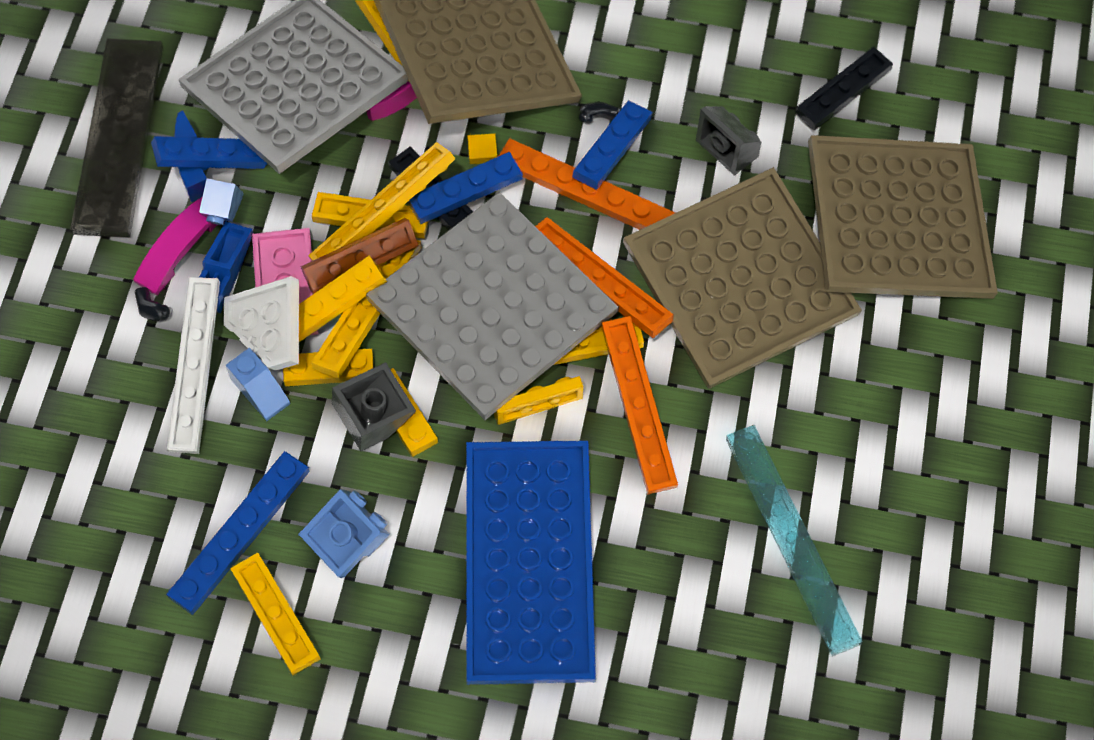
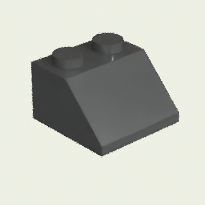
(727, 138)
(372, 406)

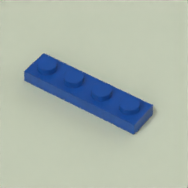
(612, 144)
(204, 153)
(465, 187)

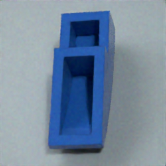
(192, 177)
(226, 258)

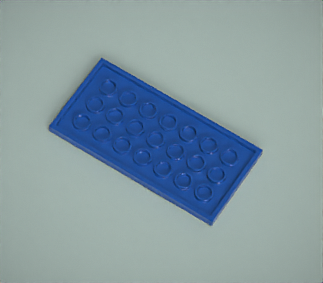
(529, 563)

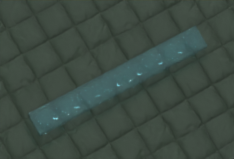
(793, 541)

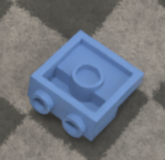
(344, 532)

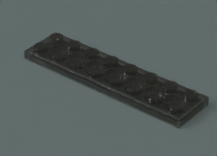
(117, 138)

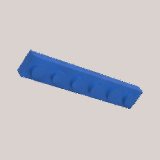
(238, 533)

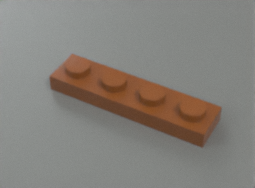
(380, 245)

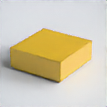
(482, 148)

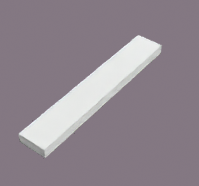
(193, 365)

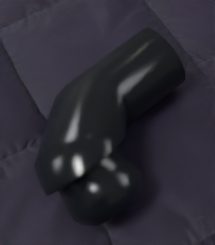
(597, 108)
(150, 309)

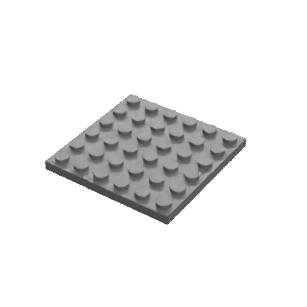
(294, 81)
(492, 305)

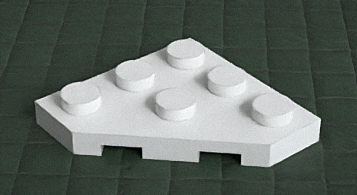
(267, 321)

